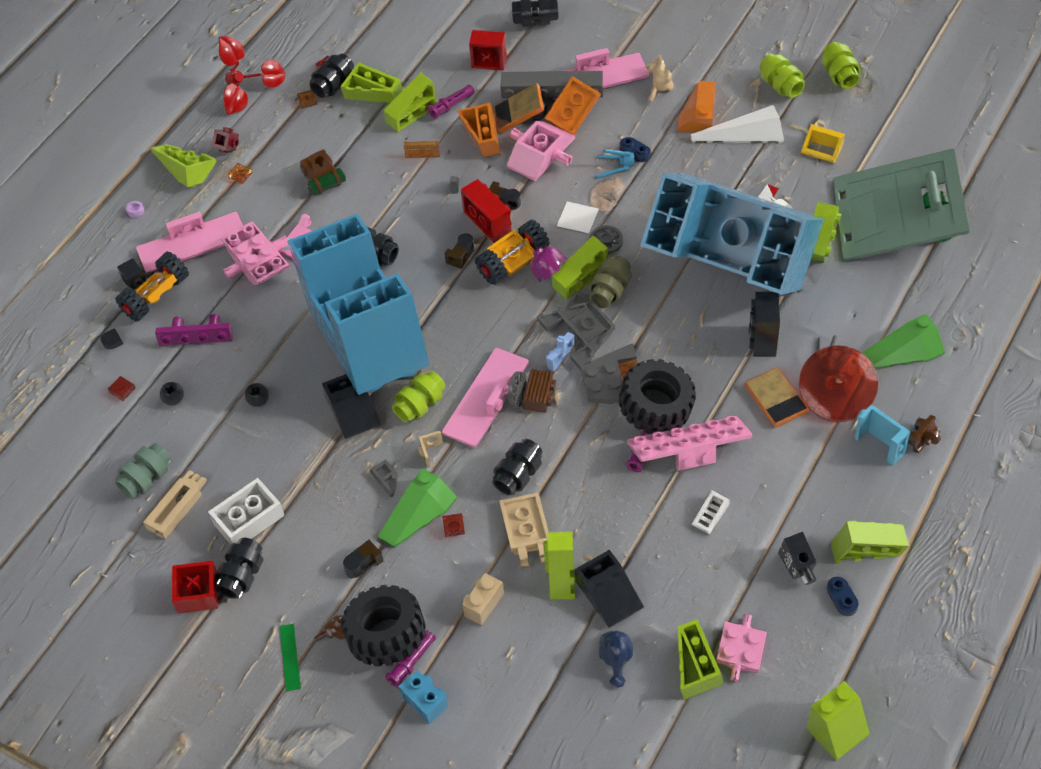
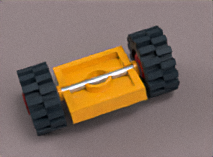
(511, 252)
(135, 301)

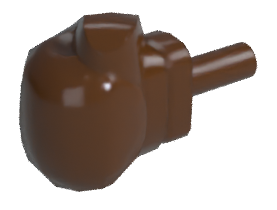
(332, 628)

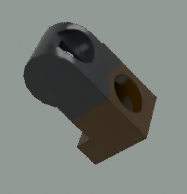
(506, 196)
(461, 252)
(361, 559)

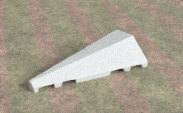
(756, 126)

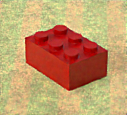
(486, 210)

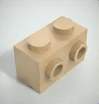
(483, 598)

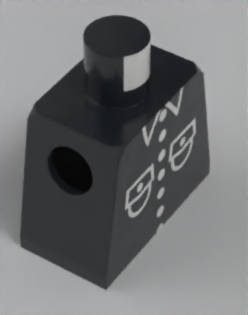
(798, 557)

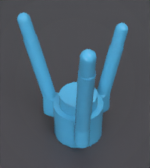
(625, 159)

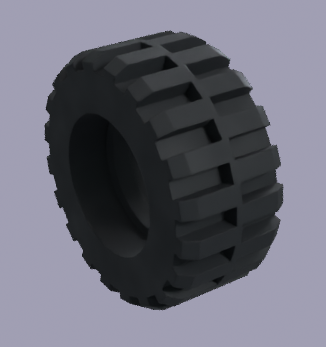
(664, 378)
(385, 645)

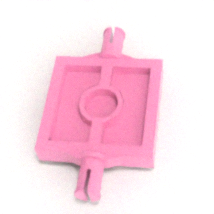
(741, 647)

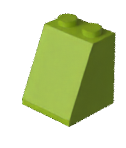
(838, 721)

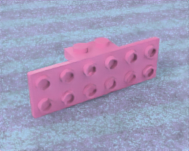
(615, 70)
(189, 238)
(484, 398)
(691, 444)

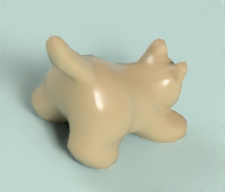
(661, 77)

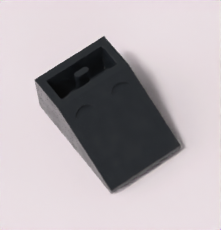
(352, 411)
(608, 588)

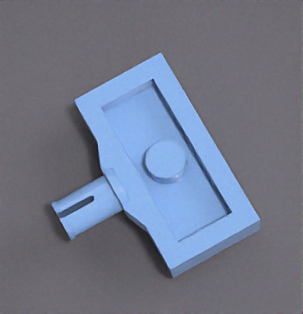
(559, 353)

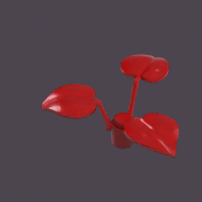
(235, 98)

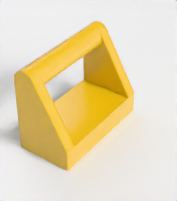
(823, 137)

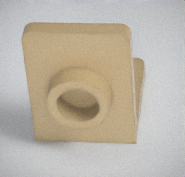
(424, 444)

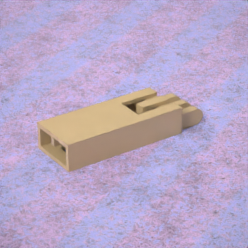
(168, 511)

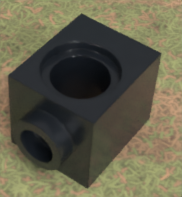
(131, 274)

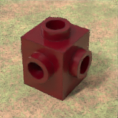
(225, 139)

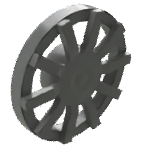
(607, 237)
(517, 389)

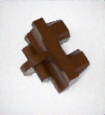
(926, 434)

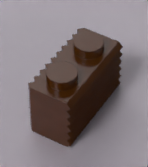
(538, 391)

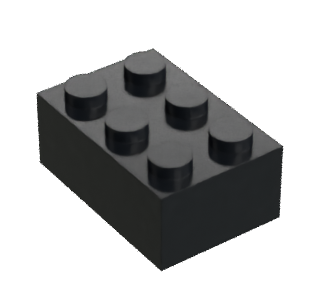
(764, 324)

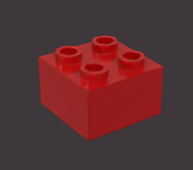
(488, 50)
(194, 587)

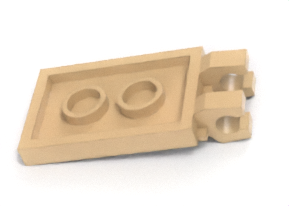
(525, 526)

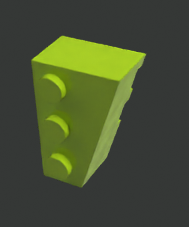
(371, 85)
(411, 103)
(831, 218)
(580, 268)
(869, 539)

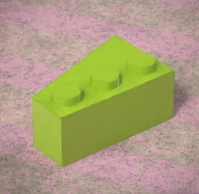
(560, 564)
(697, 664)

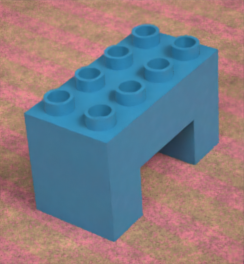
(732, 231)
(359, 310)

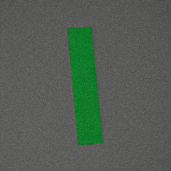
(290, 658)

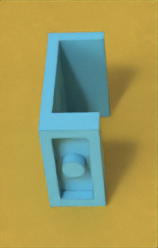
(885, 430)

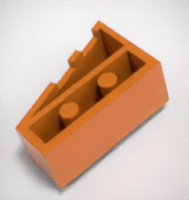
(481, 127)

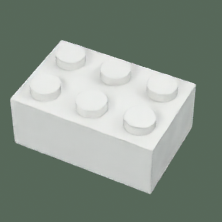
(246, 512)

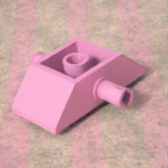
(539, 149)
(254, 254)

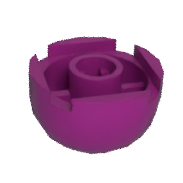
(546, 262)

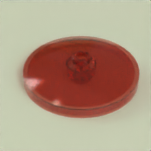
(838, 400)

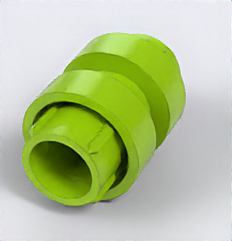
(841, 65)
(783, 76)
(413, 401)

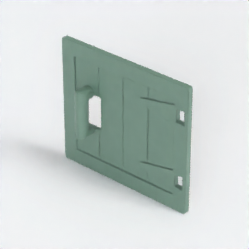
(887, 205)

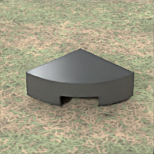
(454, 182)

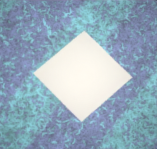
(577, 217)

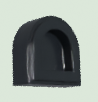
(111, 339)

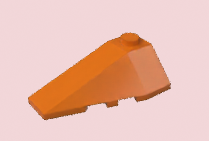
(699, 109)

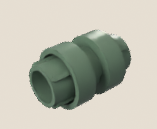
(137, 476)

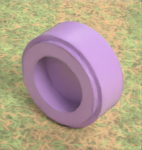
(135, 209)

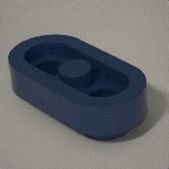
(641, 152)
(841, 594)

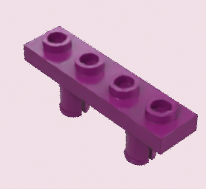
(194, 334)

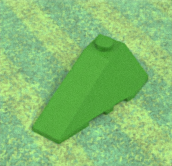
(911, 342)
(421, 503)

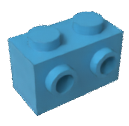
(423, 696)

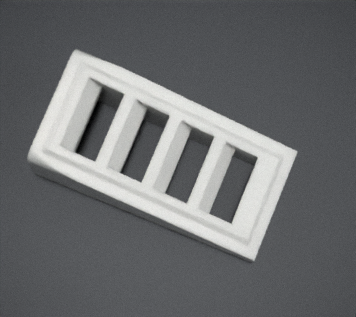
(713, 496)

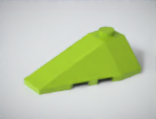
(185, 165)

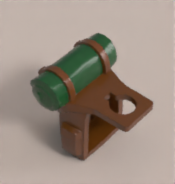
(321, 172)

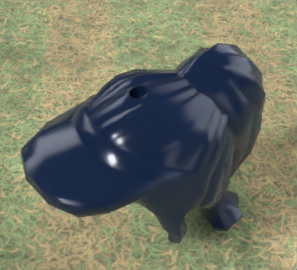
(616, 651)

